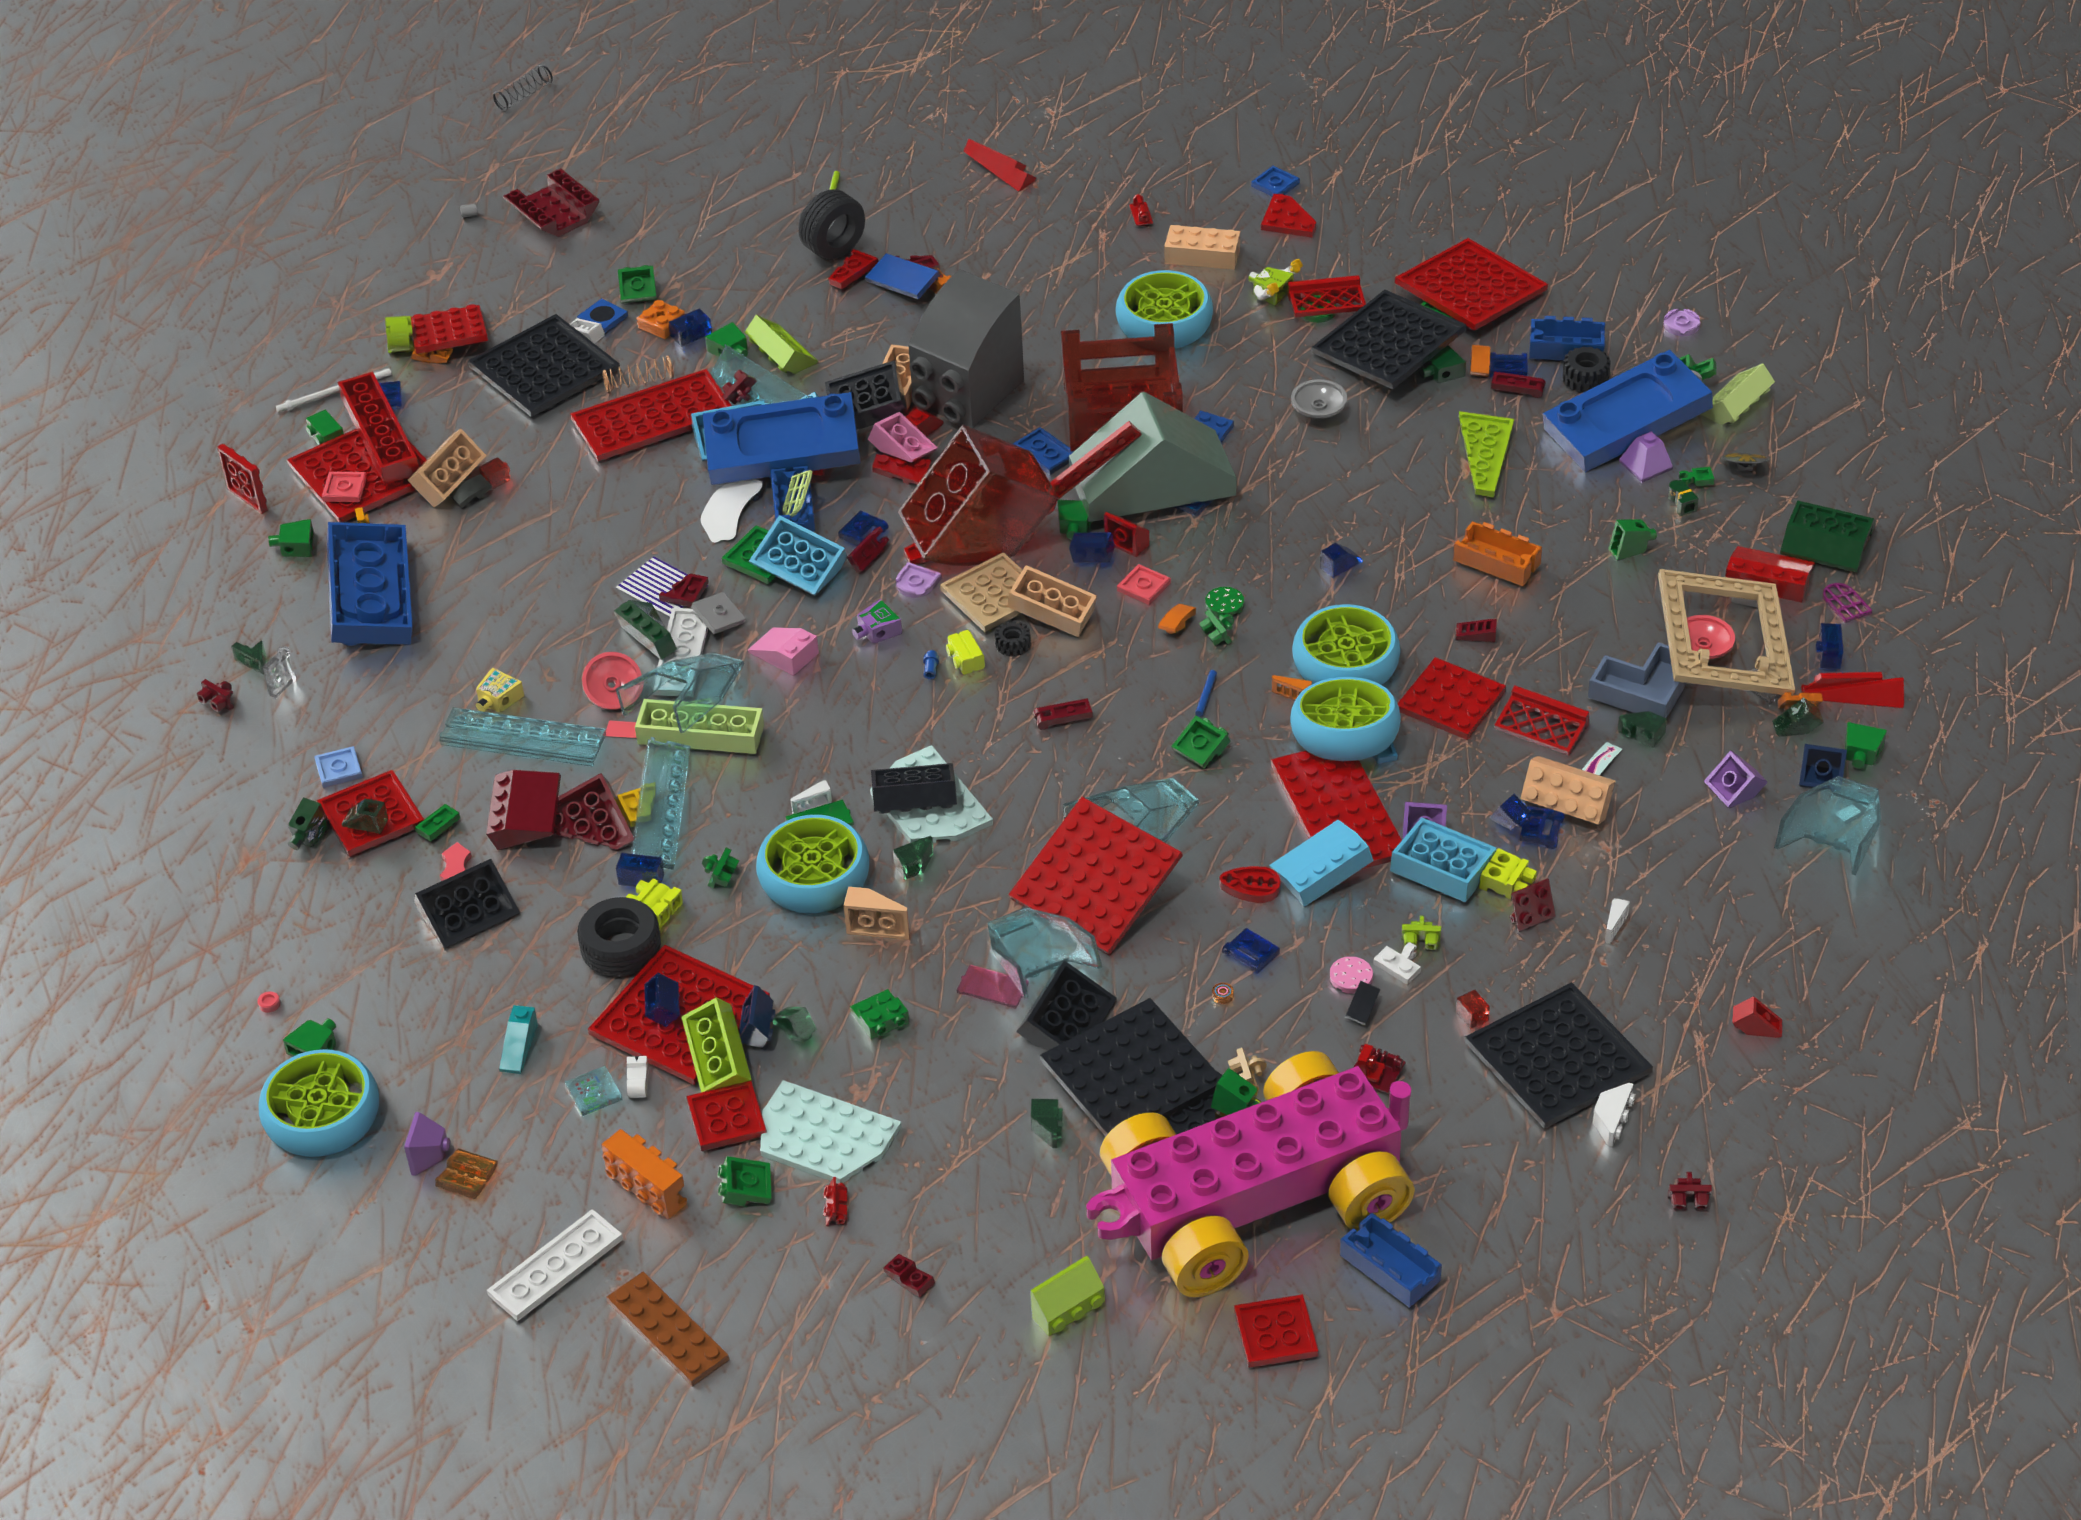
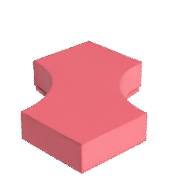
(456, 860)

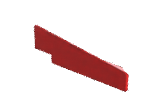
(1002, 166)

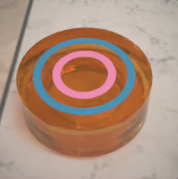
(1222, 993)

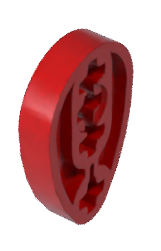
(1242, 876)

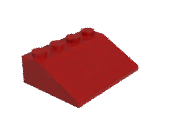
(1788, 573)

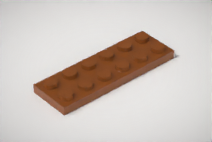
(667, 1328)

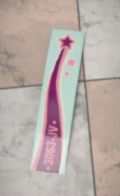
(1602, 758)

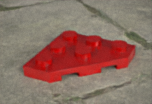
(1287, 217)

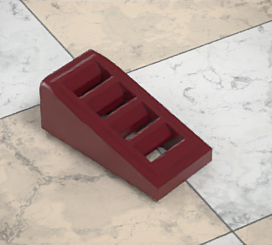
(1480, 630)

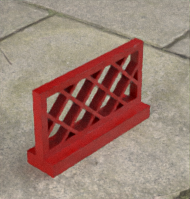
(1301, 291)
(1548, 709)

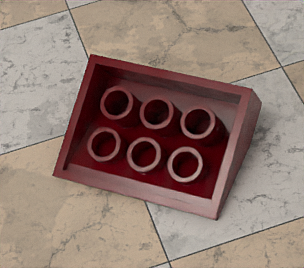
(522, 807)

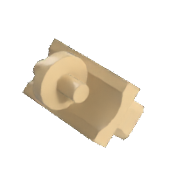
(1249, 1067)

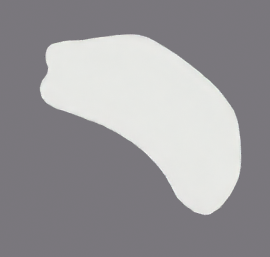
(725, 506)

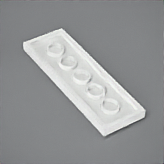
(689, 637)
(554, 1265)

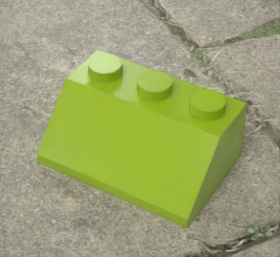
(1067, 1296)

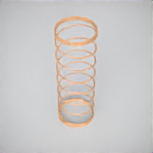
(669, 368)

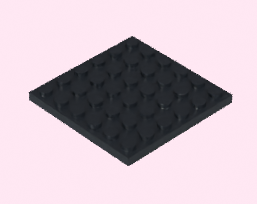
(1389, 339)
(543, 365)
(1558, 1054)
(1131, 1067)

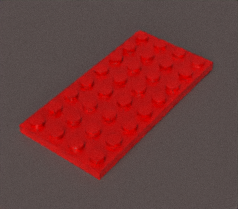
(647, 414)
(1335, 791)

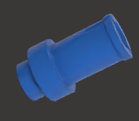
(931, 661)

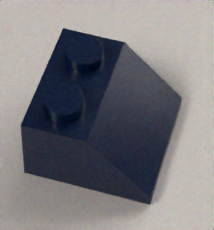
(1821, 764)
(756, 1018)

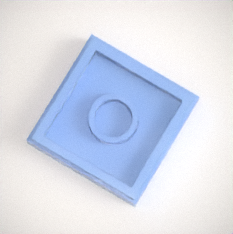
(338, 767)

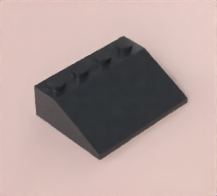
(874, 393)
(913, 788)
(466, 904)
(1065, 1008)

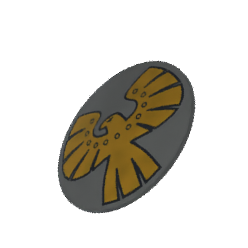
(1741, 458)

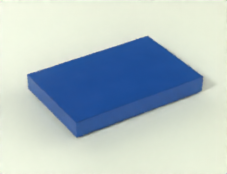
(1047, 449)

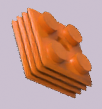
(657, 318)

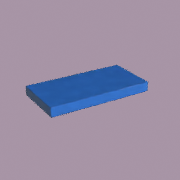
(902, 276)

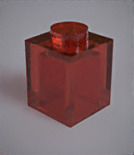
(495, 472)
(1472, 1009)

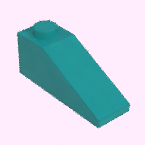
(518, 1038)

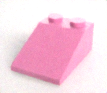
(900, 438)
(786, 648)

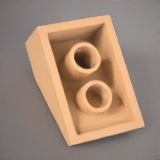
(874, 915)

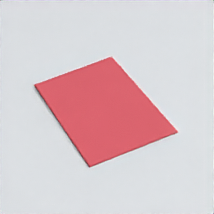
(621, 729)

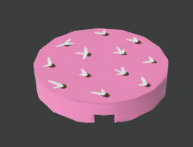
(1348, 972)

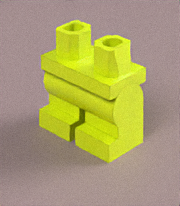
(1506, 874)
(659, 899)

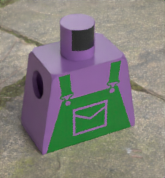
(877, 623)

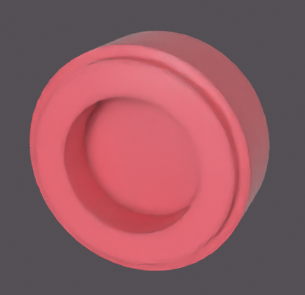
(269, 1002)

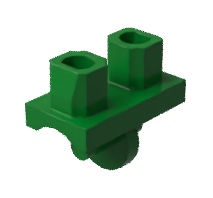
(1220, 634)
(726, 862)

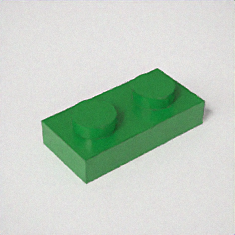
(437, 822)

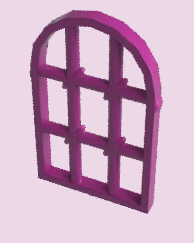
(1845, 594)

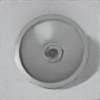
(1319, 398)

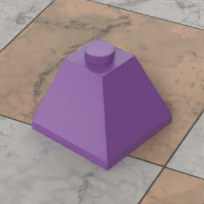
(1646, 457)
(1735, 780)
(1429, 811)
(425, 1144)

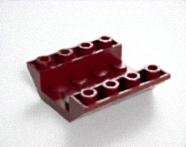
(557, 207)

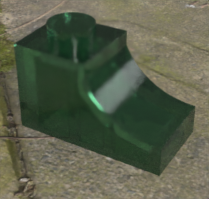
(796, 1023)

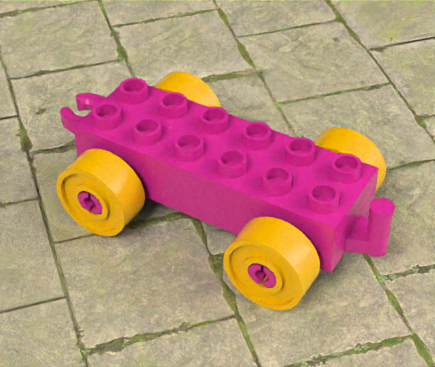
(1306, 1139)

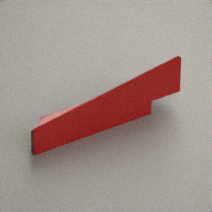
(1858, 688)

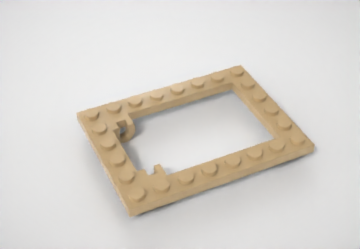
(1691, 666)

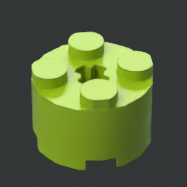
(399, 334)

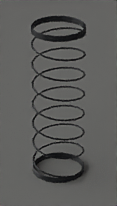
(504, 97)

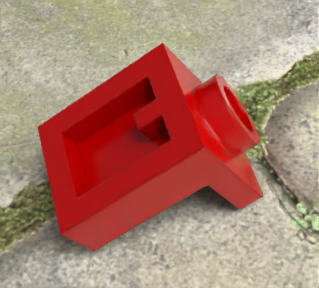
(1368, 1065)

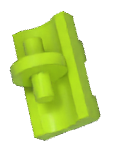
(1421, 932)

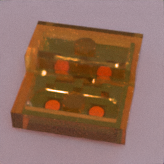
(466, 1173)

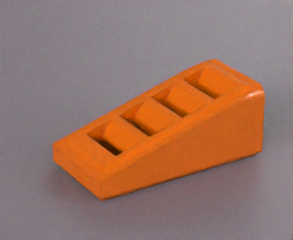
(1295, 686)

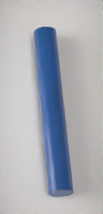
(1206, 693)

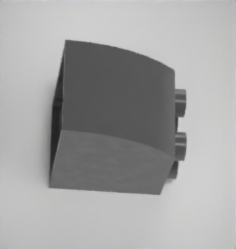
(967, 349)

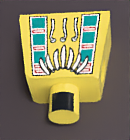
(498, 691)

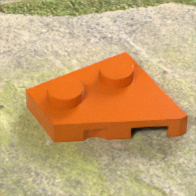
(1787, 700)

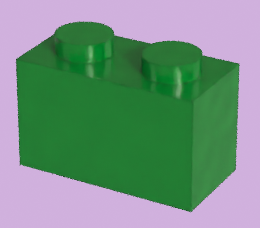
(323, 427)

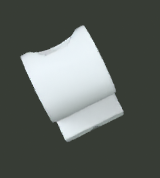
(637, 1076)

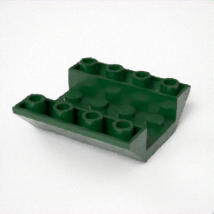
(1827, 536)

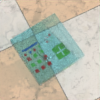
(593, 1090)

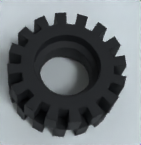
(1012, 630)

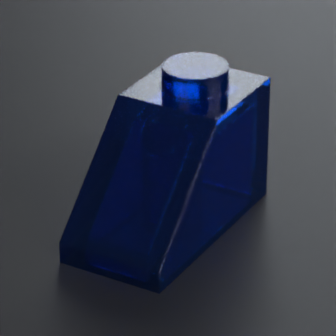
(1338, 559)
(1511, 813)

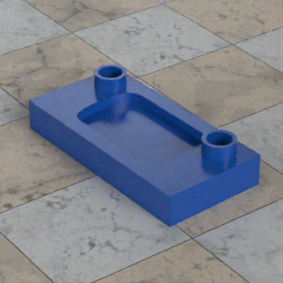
(1615, 413)
(781, 435)
(368, 583)

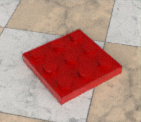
(242, 478)
(726, 1115)
(1275, 1331)

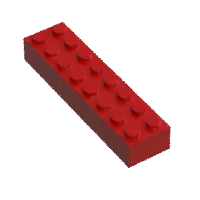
(378, 428)

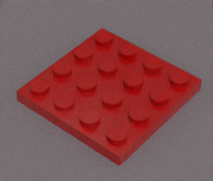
(448, 328)
(1451, 698)
(386, 787)

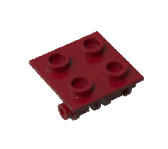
(1532, 905)
(1393, 1067)

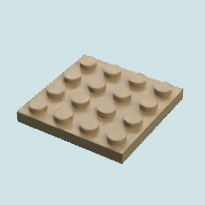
(985, 591)

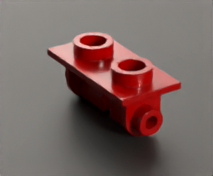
(1140, 211)
(834, 1195)

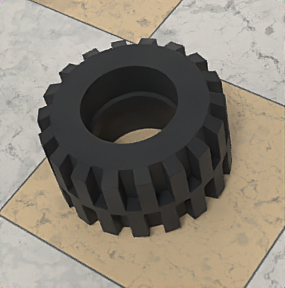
(1585, 368)

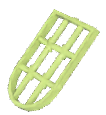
(799, 501)

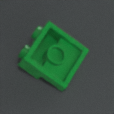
(637, 284)
(1201, 741)
(880, 1014)
(744, 1181)

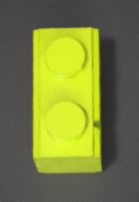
(965, 652)

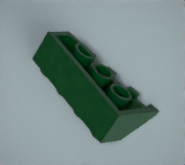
(645, 626)

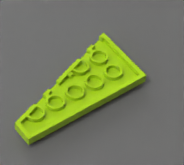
(1486, 447)

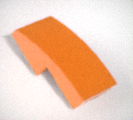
(436, 356)
(1480, 360)
(1176, 618)

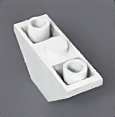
(1612, 1112)

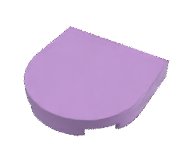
(916, 580)

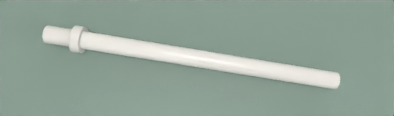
(289, 405)

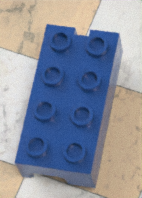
(1555, 338)
(780, 484)
(1391, 1259)

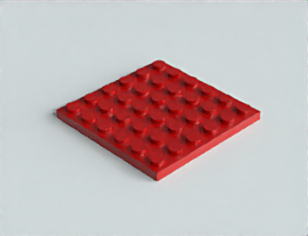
(1471, 283)
(347, 454)
(1096, 873)
(667, 1047)

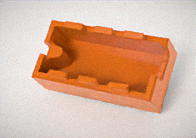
(1498, 553)
(644, 1172)

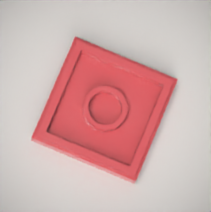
(344, 487)
(1143, 584)

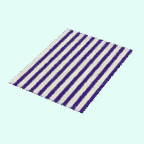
(650, 581)

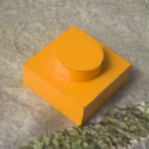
(361, 518)

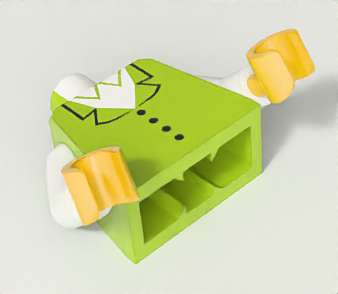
(1273, 283)

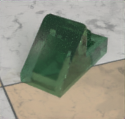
(253, 658)

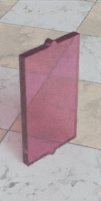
(990, 986)

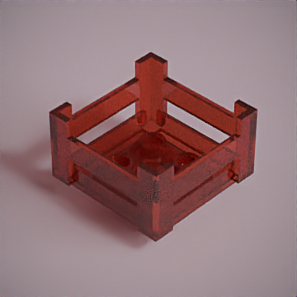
(1101, 393)

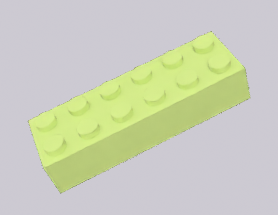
(718, 730)

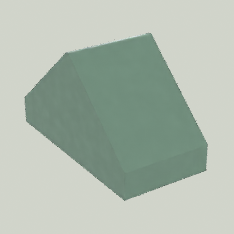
(1163, 468)

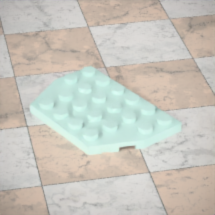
(939, 822)
(823, 1133)

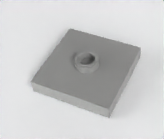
(718, 612)

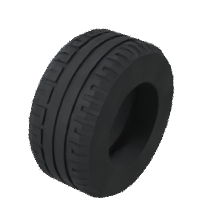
(819, 215)
(614, 917)

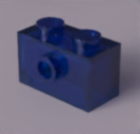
(690, 327)
(1092, 547)
(1830, 646)
(634, 867)
(661, 999)

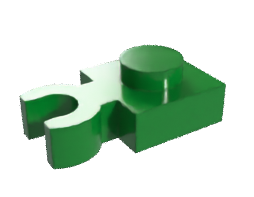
(1699, 476)

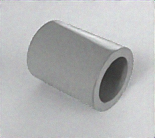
(468, 210)

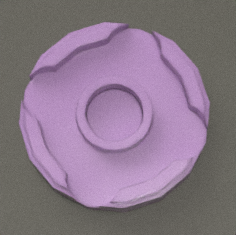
(1681, 322)

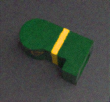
(1683, 497)

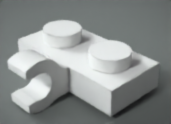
(1399, 964)

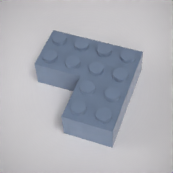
(1635, 686)

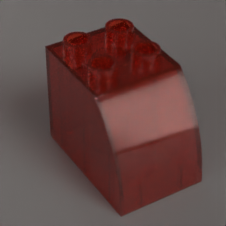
(977, 501)

